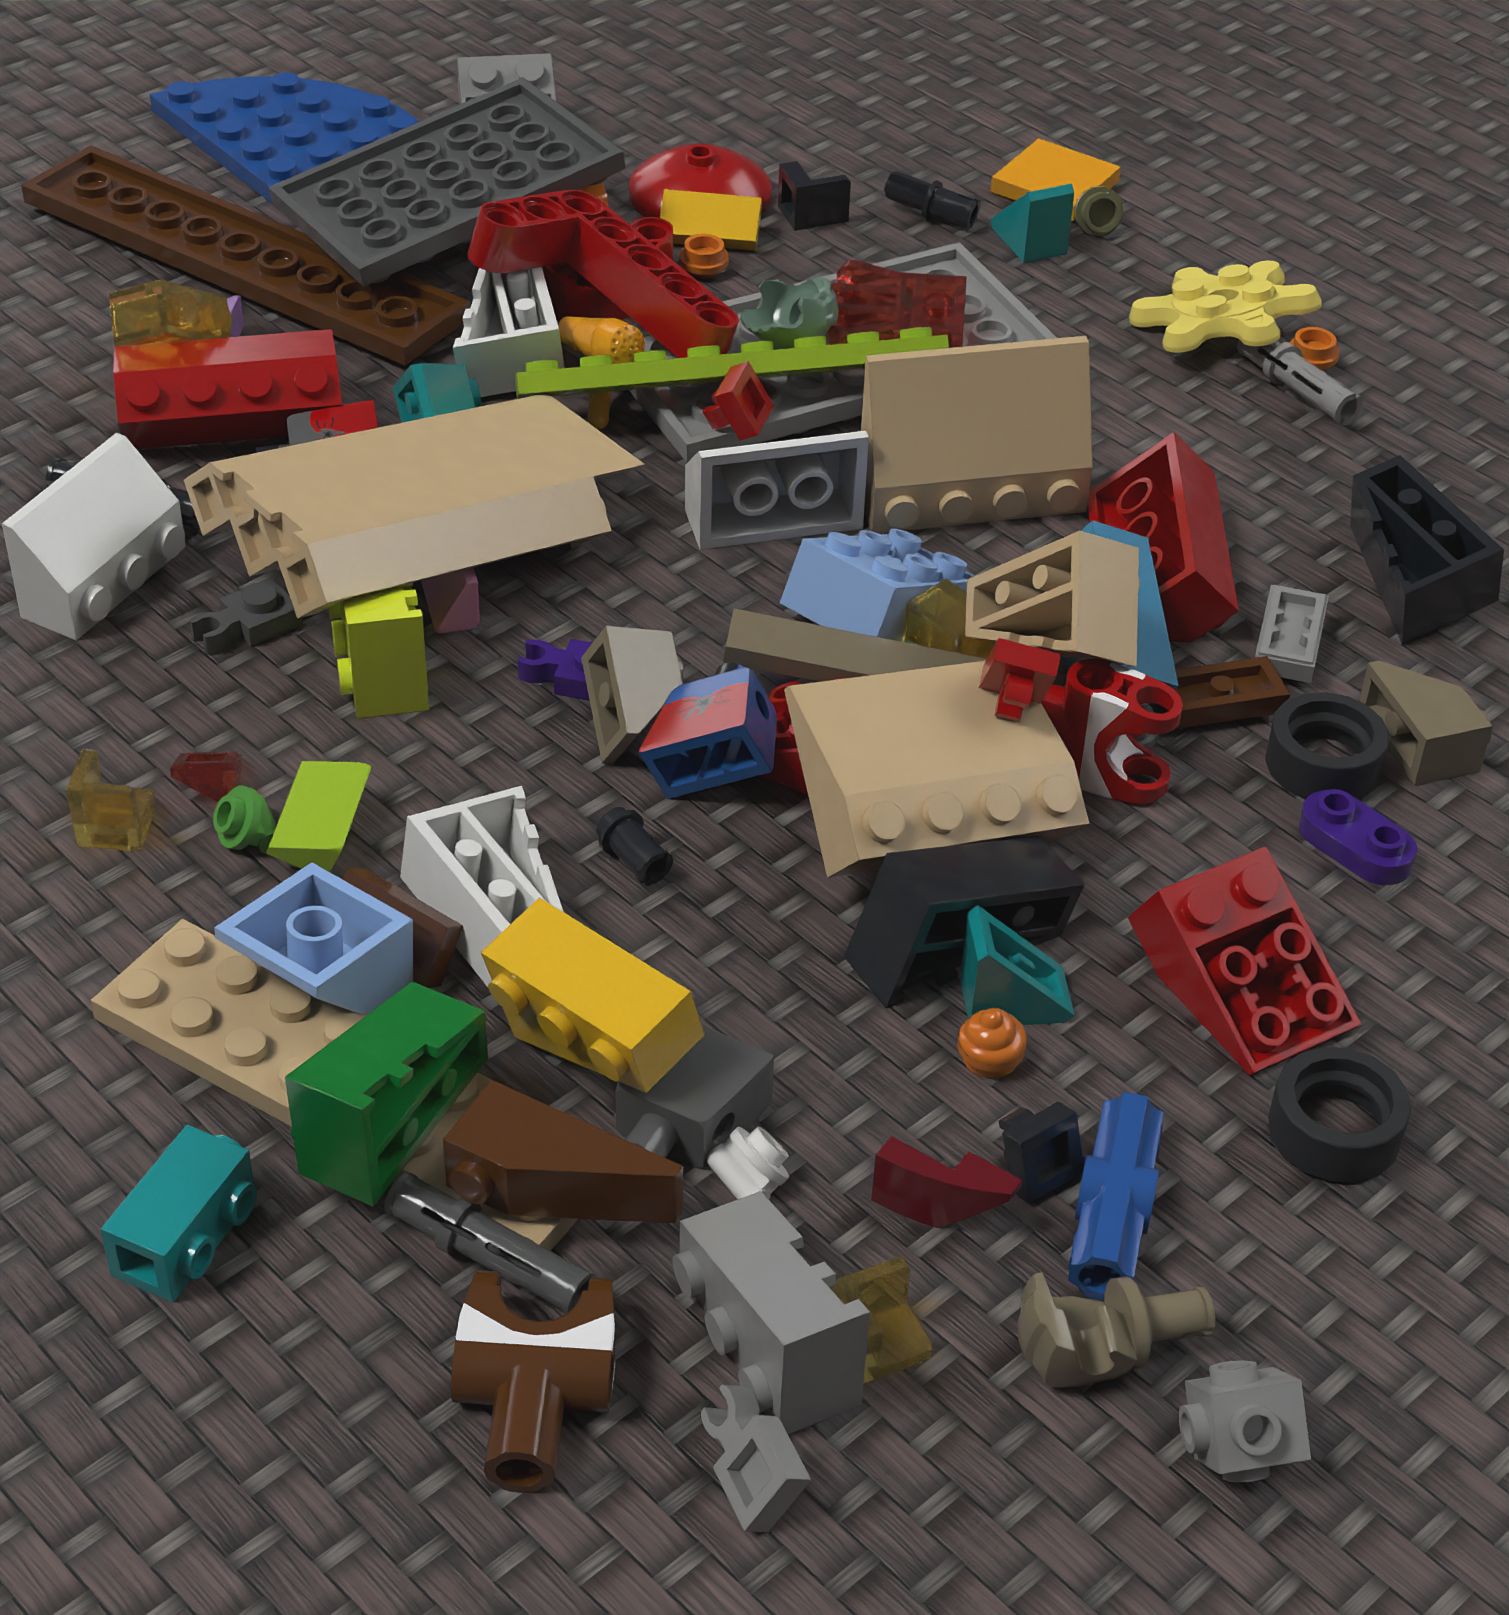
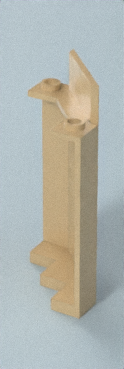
(412, 498)

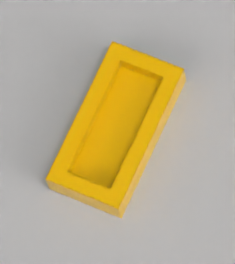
(725, 216)

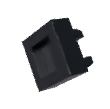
(1042, 1148)

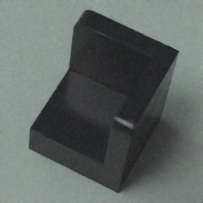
(812, 202)

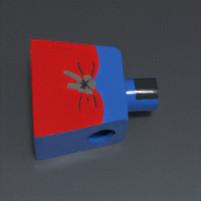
(712, 733)

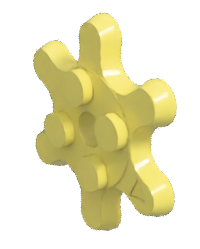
(1233, 304)

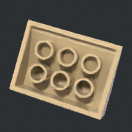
(977, 434)
(927, 766)

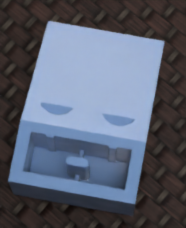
(866, 580)

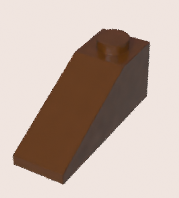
(553, 1165)

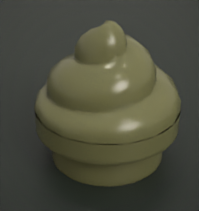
(1098, 211)

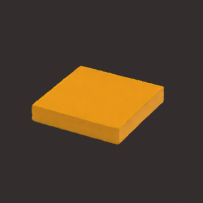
(1049, 166)

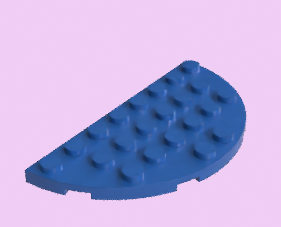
(276, 123)

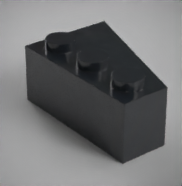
(922, 900)

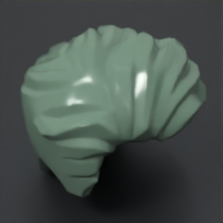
(792, 311)

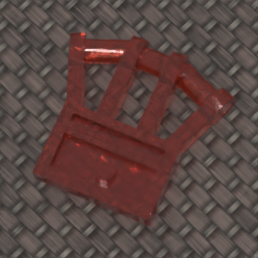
(892, 301)

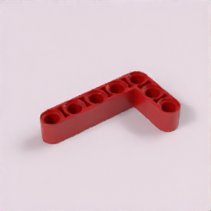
(608, 254)

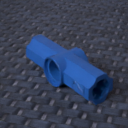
(1116, 1194)

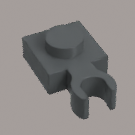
(251, 613)

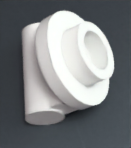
(749, 1162)

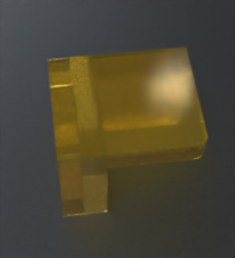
(107, 813)
(893, 1331)

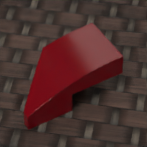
(933, 1192)

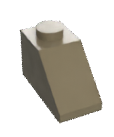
(628, 683)
(1430, 723)

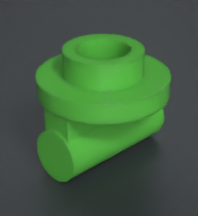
(244, 819)

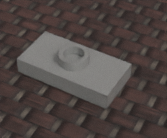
(1292, 631)

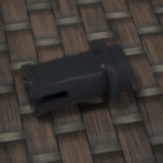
(623, 834)

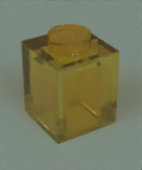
(939, 621)

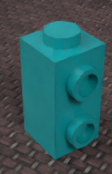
(180, 1213)

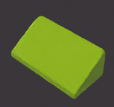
(318, 813)

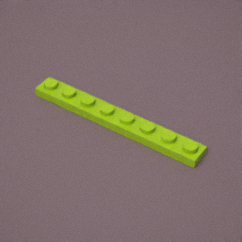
(708, 366)

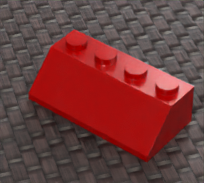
(222, 387)
(1177, 506)

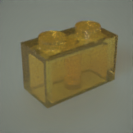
(167, 313)

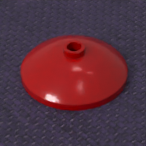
(696, 169)

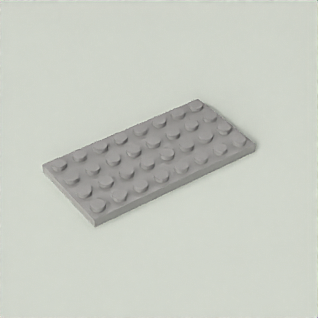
(825, 398)

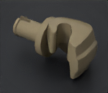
(1095, 1341)

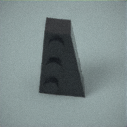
(1421, 549)

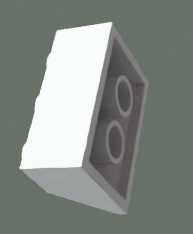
(777, 489)
(92, 539)

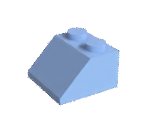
(326, 939)

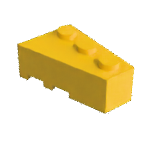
(589, 998)

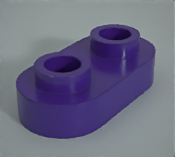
(1357, 837)

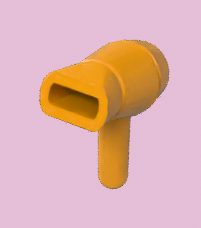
(601, 337)

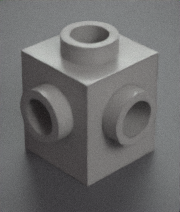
(1245, 1420)

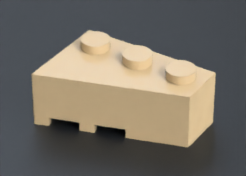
(1063, 599)

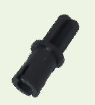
(932, 199)

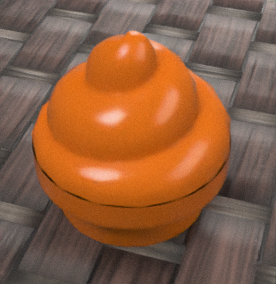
(992, 1043)

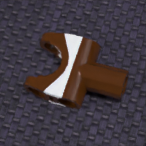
(531, 1375)

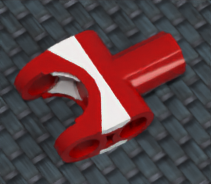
(1096, 725)

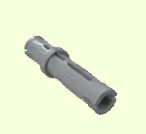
(1334, 400)

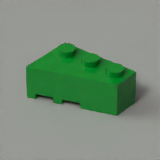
(383, 1089)

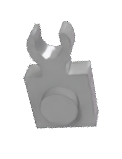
(759, 1460)

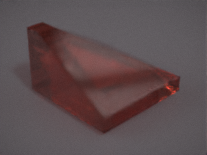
(208, 772)

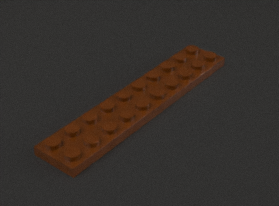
(243, 253)

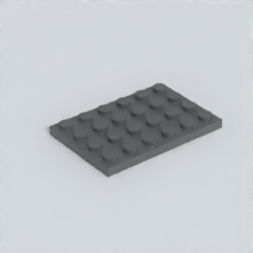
(426, 183)

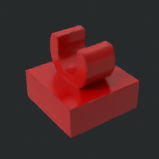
(740, 403)
(1018, 675)

